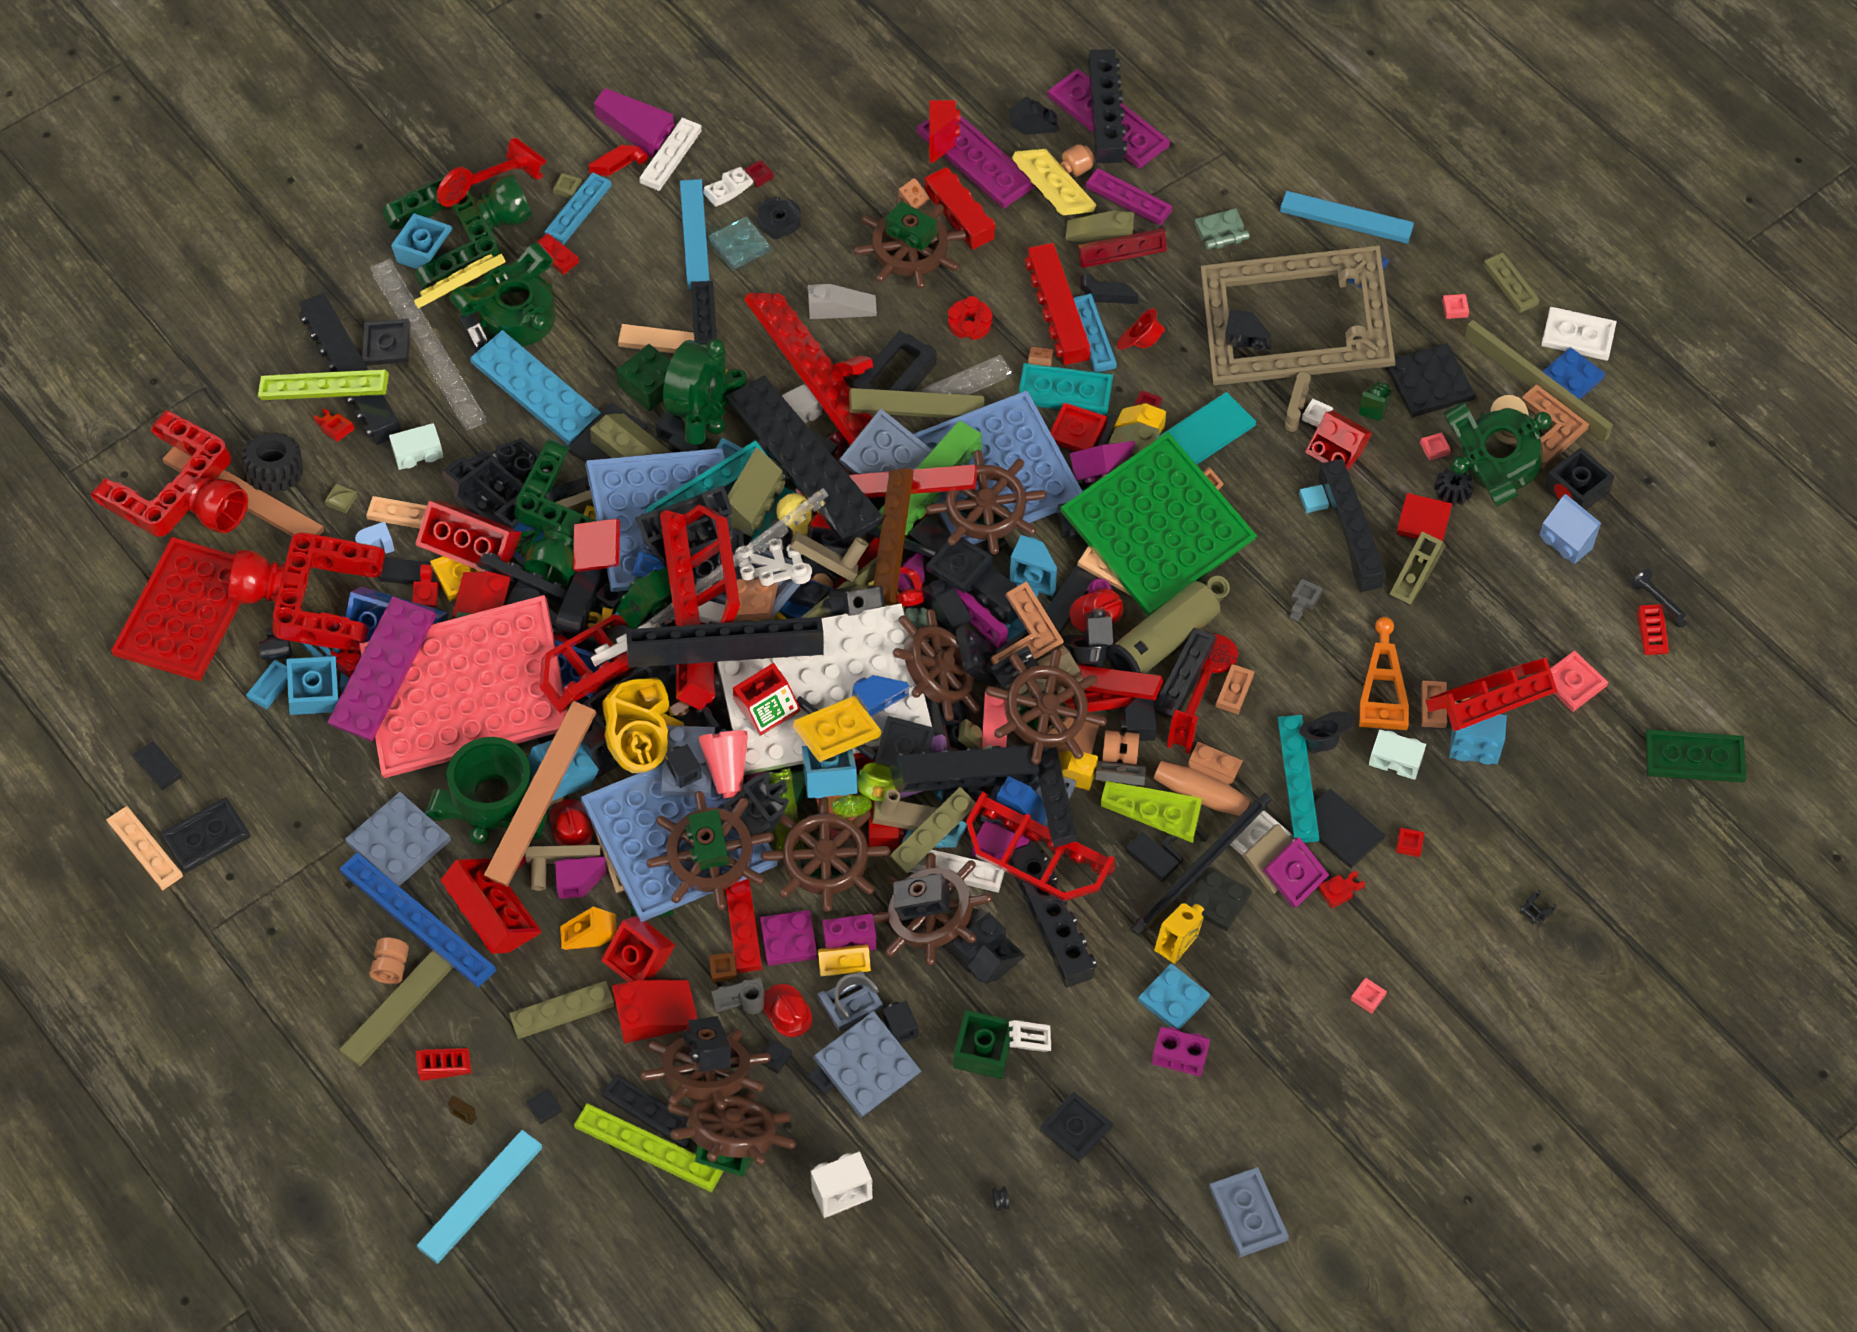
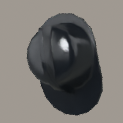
(1086, 655)
(1325, 731)

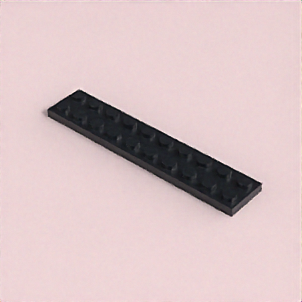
(804, 458)

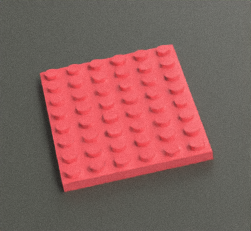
(472, 683)

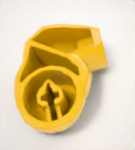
(635, 725)

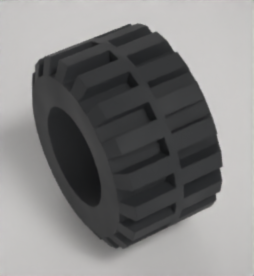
(272, 462)

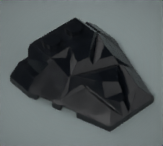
(493, 480)
(700, 532)

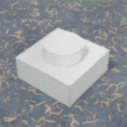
(1315, 412)

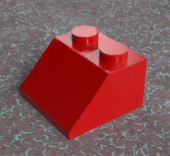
(942, 127)
(481, 592)
(637, 950)

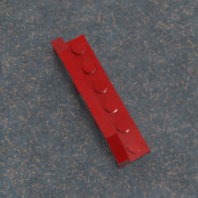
(681, 563)
(590, 681)
(1497, 701)
(1035, 832)

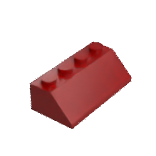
(464, 535)
(489, 906)

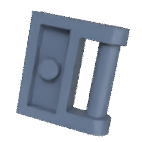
(857, 1005)

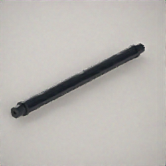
(1198, 867)

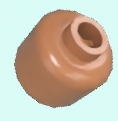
(1077, 160)

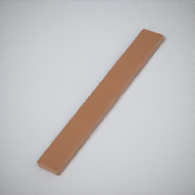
(259, 503)
(540, 793)

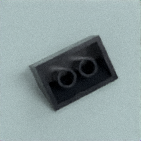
(949, 729)

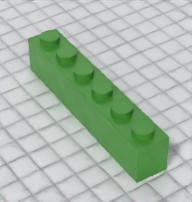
(953, 450)

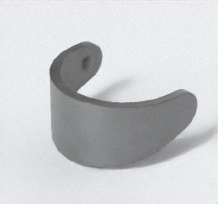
(849, 980)

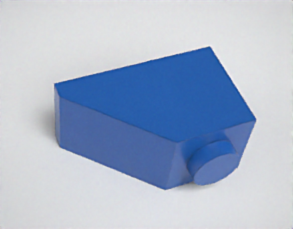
(879, 693)
(1022, 799)

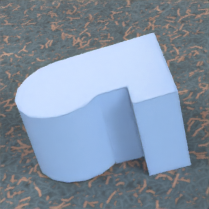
(376, 536)

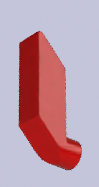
(617, 159)

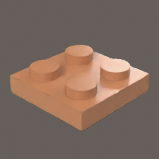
(755, 600)

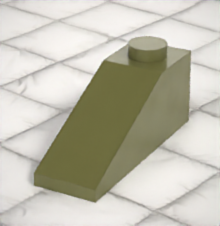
(1100, 226)
(1418, 567)

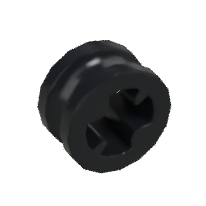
(1000, 1198)

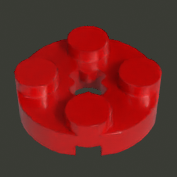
(970, 308)

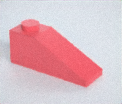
(993, 719)

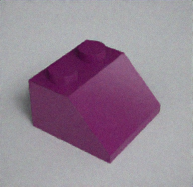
(1100, 460)

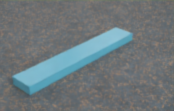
(479, 1196)

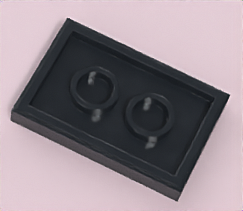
(585, 449)
(1345, 829)
(205, 835)

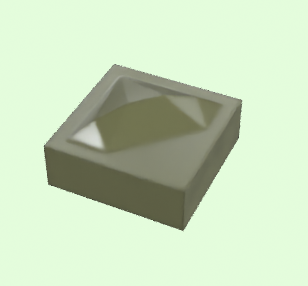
(341, 498)

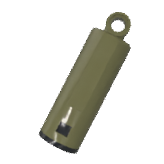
(1168, 626)

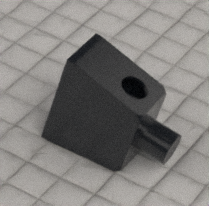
(848, 599)
(596, 739)

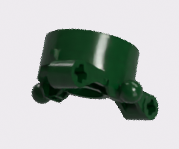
(524, 322)
(698, 387)
(1498, 475)
(470, 767)

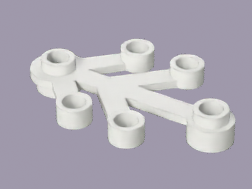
(798, 572)

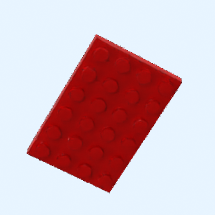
(181, 611)

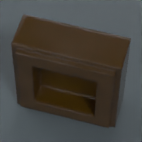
(462, 1110)

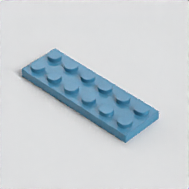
(535, 387)

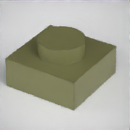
(970, 734)

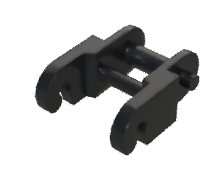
(1543, 914)

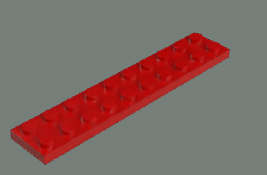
(808, 361)

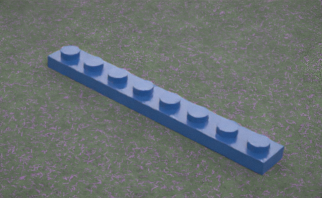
(417, 920)

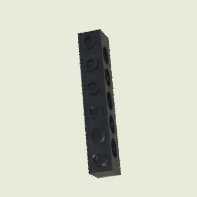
(1106, 106)
(1070, 969)

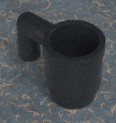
(274, 648)

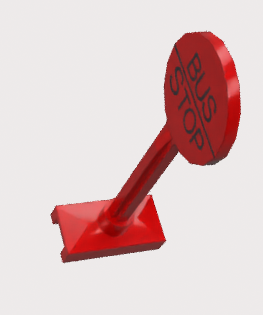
(459, 180)
(1185, 723)

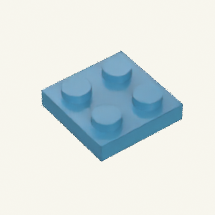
(1173, 997)

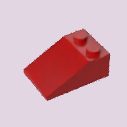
(653, 1008)

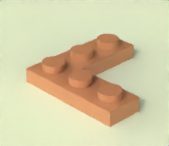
(1565, 423)
(1042, 632)

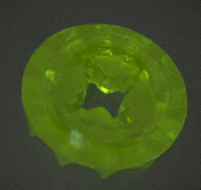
(851, 806)

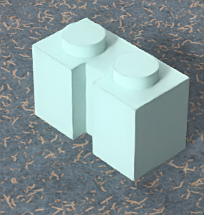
(416, 445)
(1397, 754)

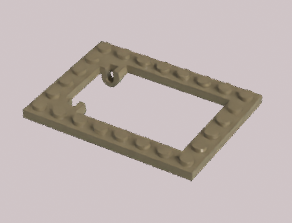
(1371, 351)

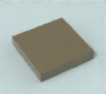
(1264, 851)

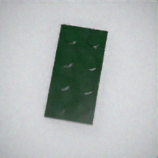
(1695, 756)

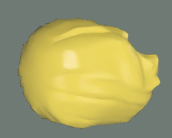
(789, 503)

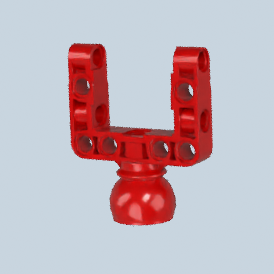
(216, 503)
(286, 585)

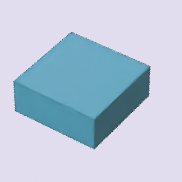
(1314, 498)

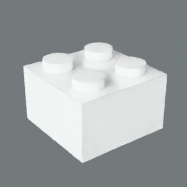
(841, 1184)

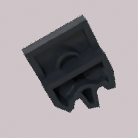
(764, 805)

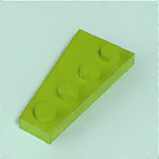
(1160, 809)

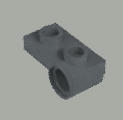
(737, 995)

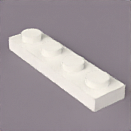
(670, 154)
(983, 876)

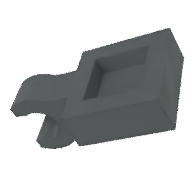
(1304, 596)

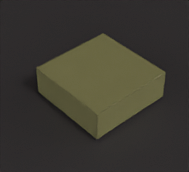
(567, 185)

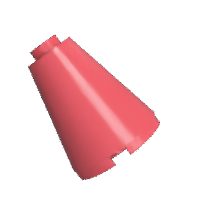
(726, 760)

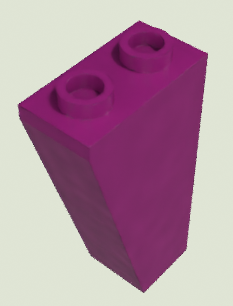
(635, 120)

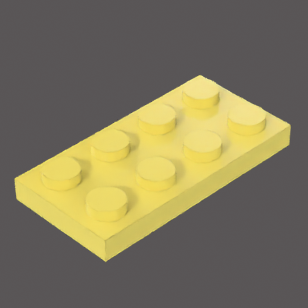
(1054, 182)
(458, 279)

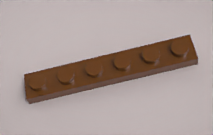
(893, 533)

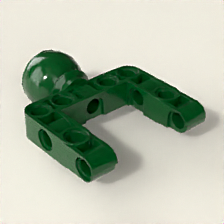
(479, 216)
(555, 552)

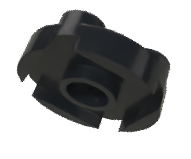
(779, 227)

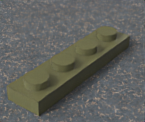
(933, 830)
(561, 1009)

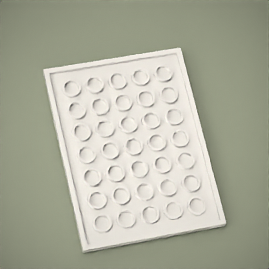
(852, 650)

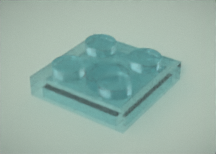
(739, 243)

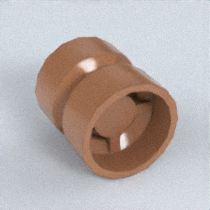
(1112, 747)
(390, 961)

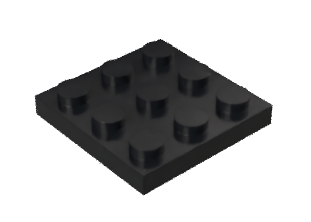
(1430, 380)

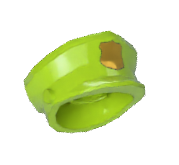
(875, 781)

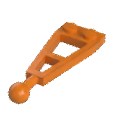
(1384, 714)

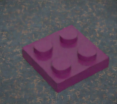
(1295, 872)
(788, 938)

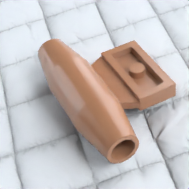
(1206, 778)

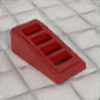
(1652, 615)
(442, 1054)

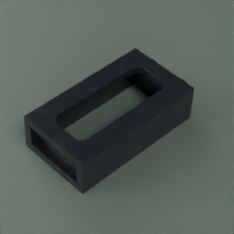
(913, 376)

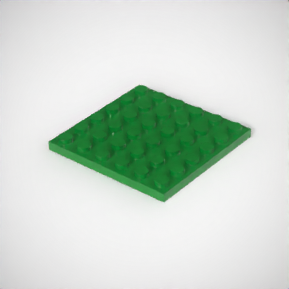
(1158, 523)

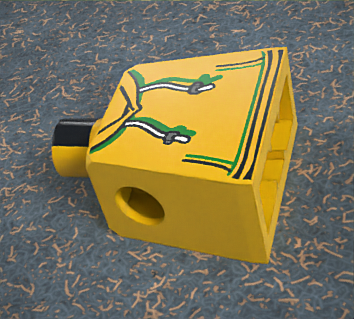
(1185, 924)

